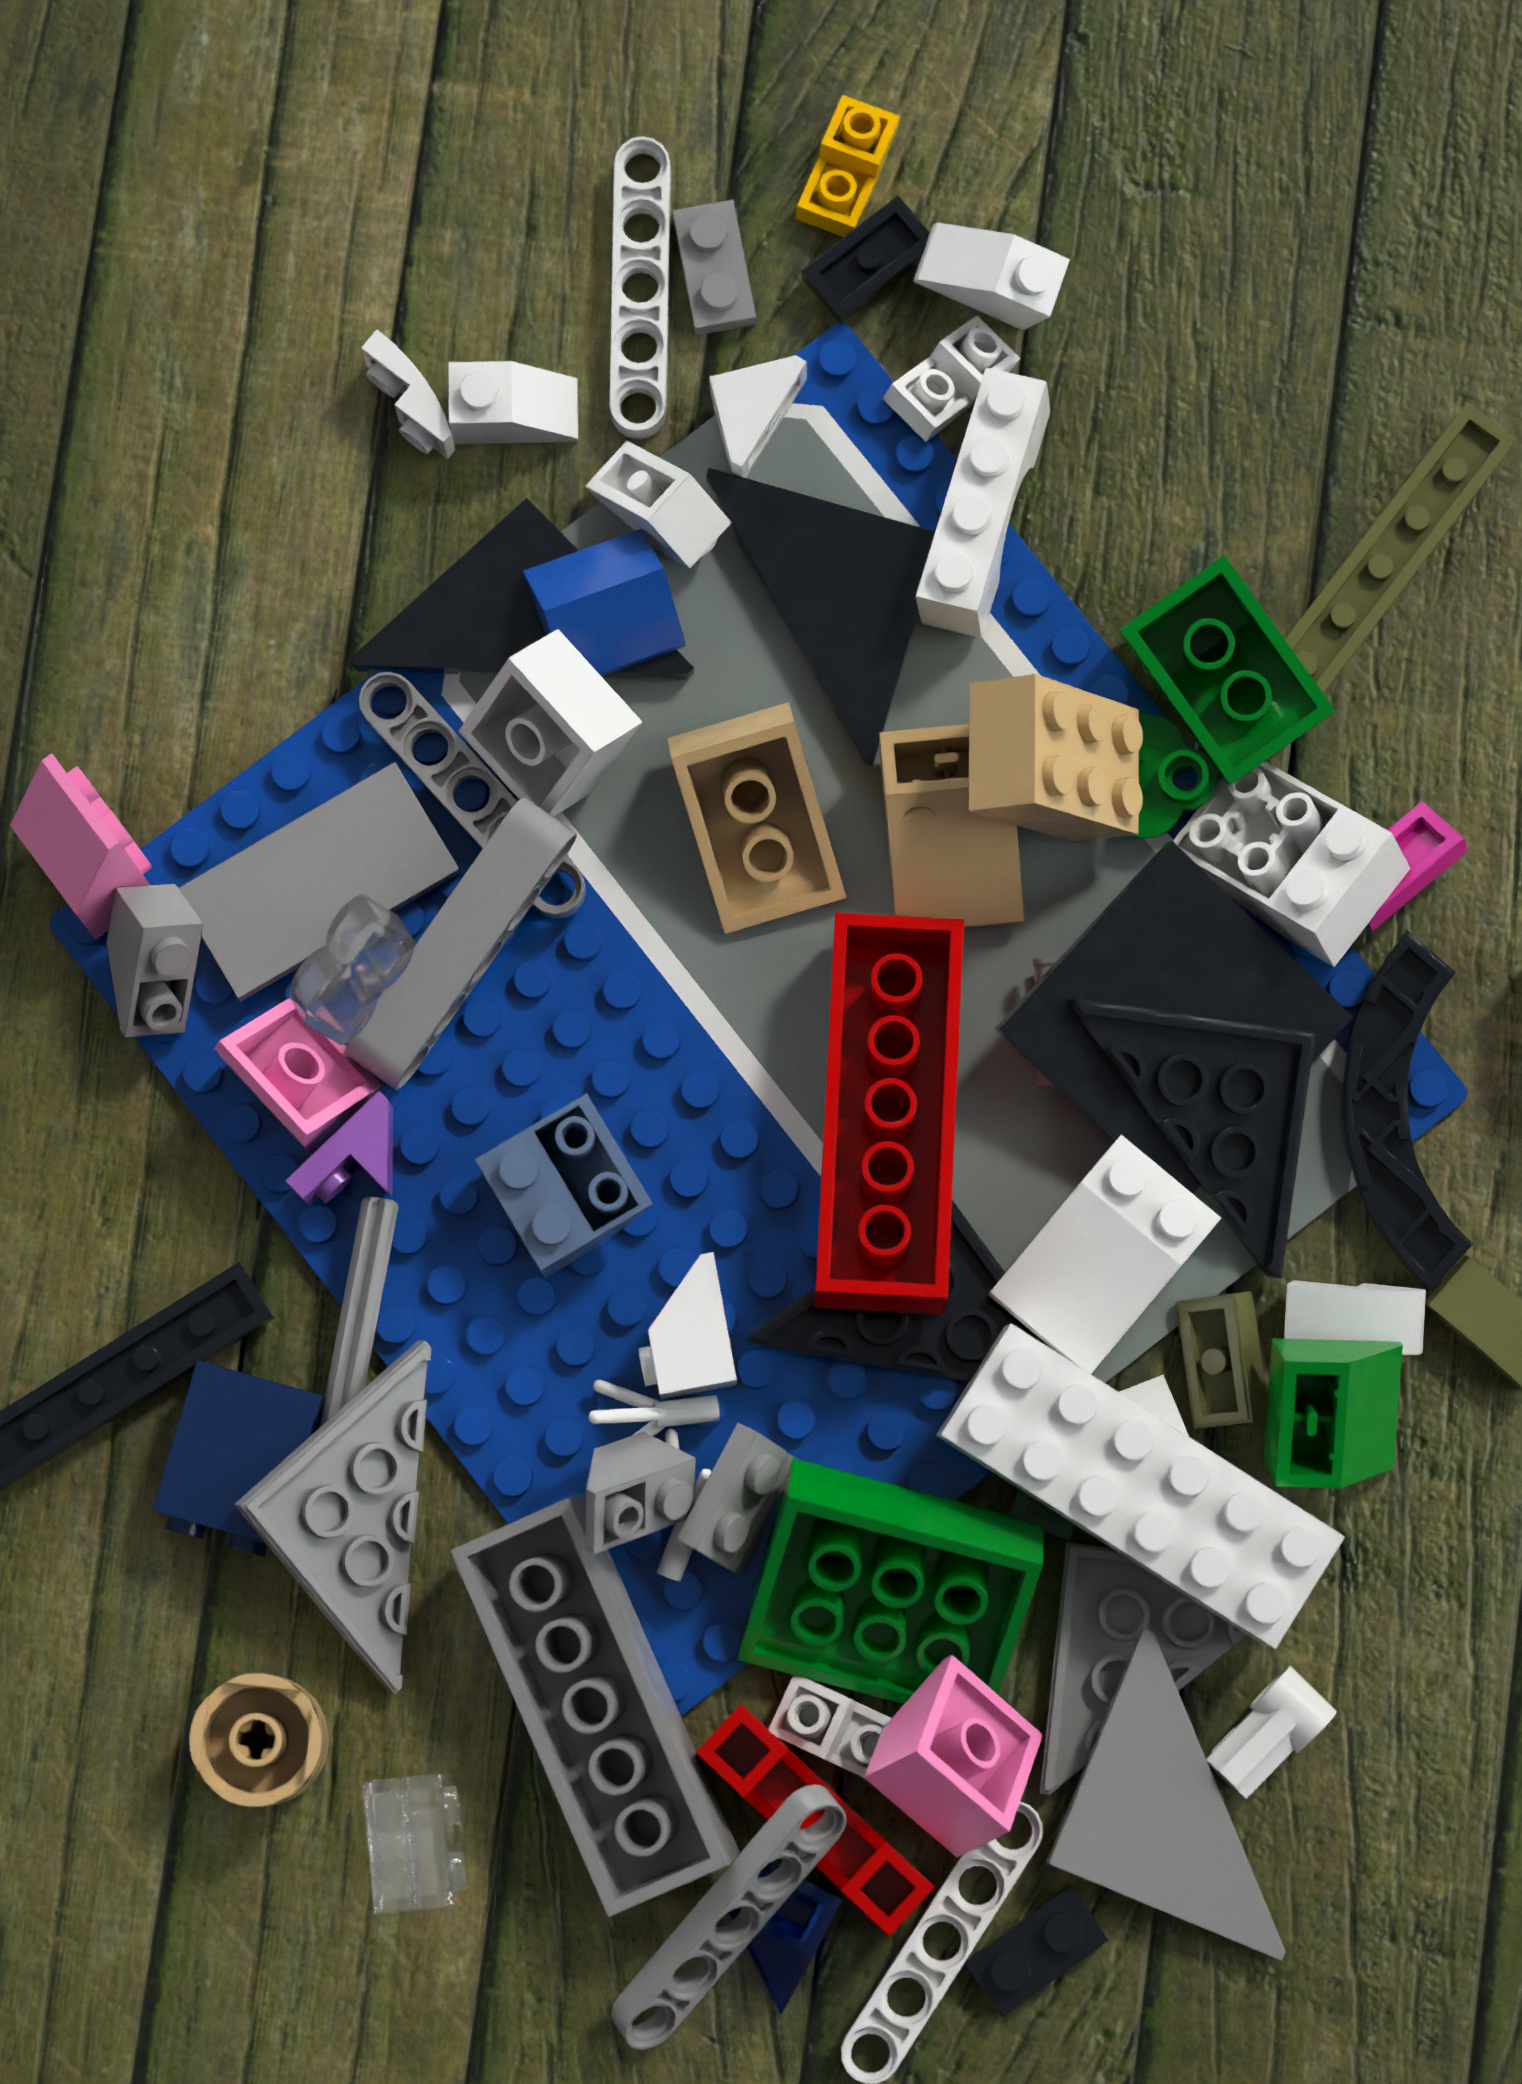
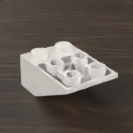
(1295, 858)

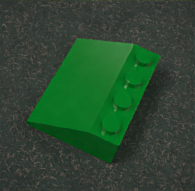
(886, 1583)

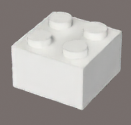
(550, 724)

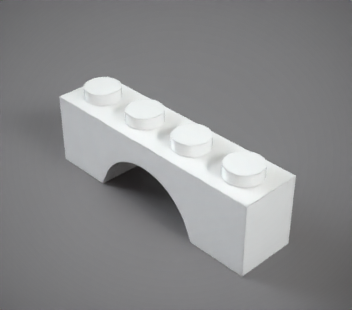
(974, 520)

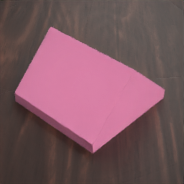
(298, 1073)

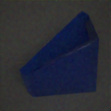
(791, 1936)

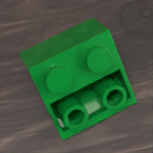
(1331, 1411)

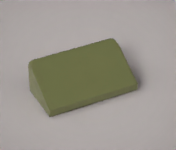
(1222, 1360)

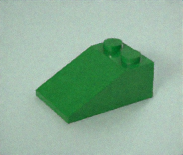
(1226, 670)

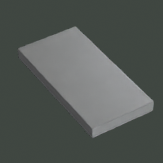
(281, 894)

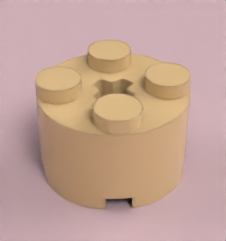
(238, 1708)

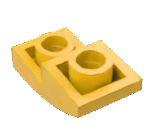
(847, 167)

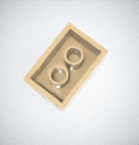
(1054, 758)

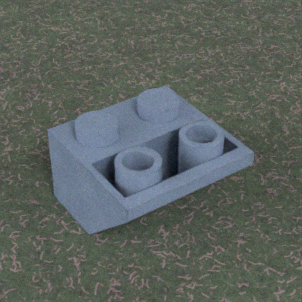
(564, 1185)

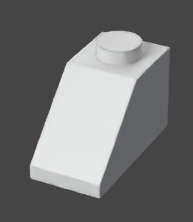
(992, 273)
(511, 404)
(660, 501)
(690, 1337)

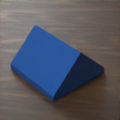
(609, 602)

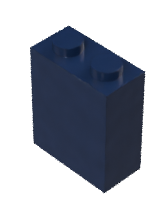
(225, 1444)

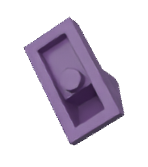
(361, 1140)

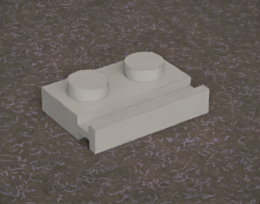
(737, 1499)

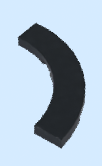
(1378, 1113)

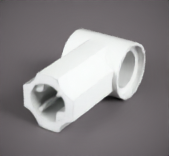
(1281, 1721)

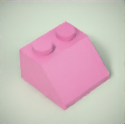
(955, 1759)

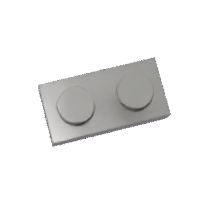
(714, 267)

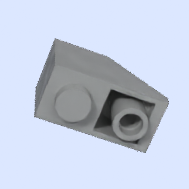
(153, 958)
(636, 1490)

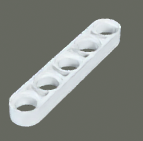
(635, 258)
(931, 1973)

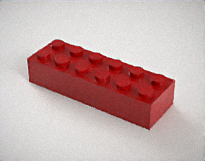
(889, 1114)

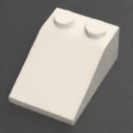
(1104, 1255)

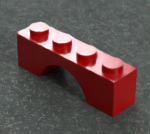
(859, 1861)

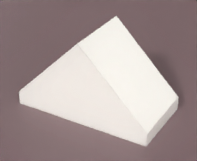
(752, 405)

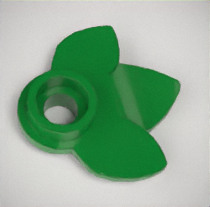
(1160, 760)

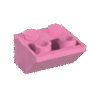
(78, 842)

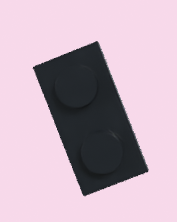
(867, 260)
(1035, 1951)

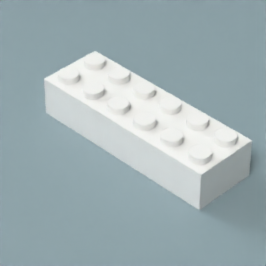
(1140, 1486)

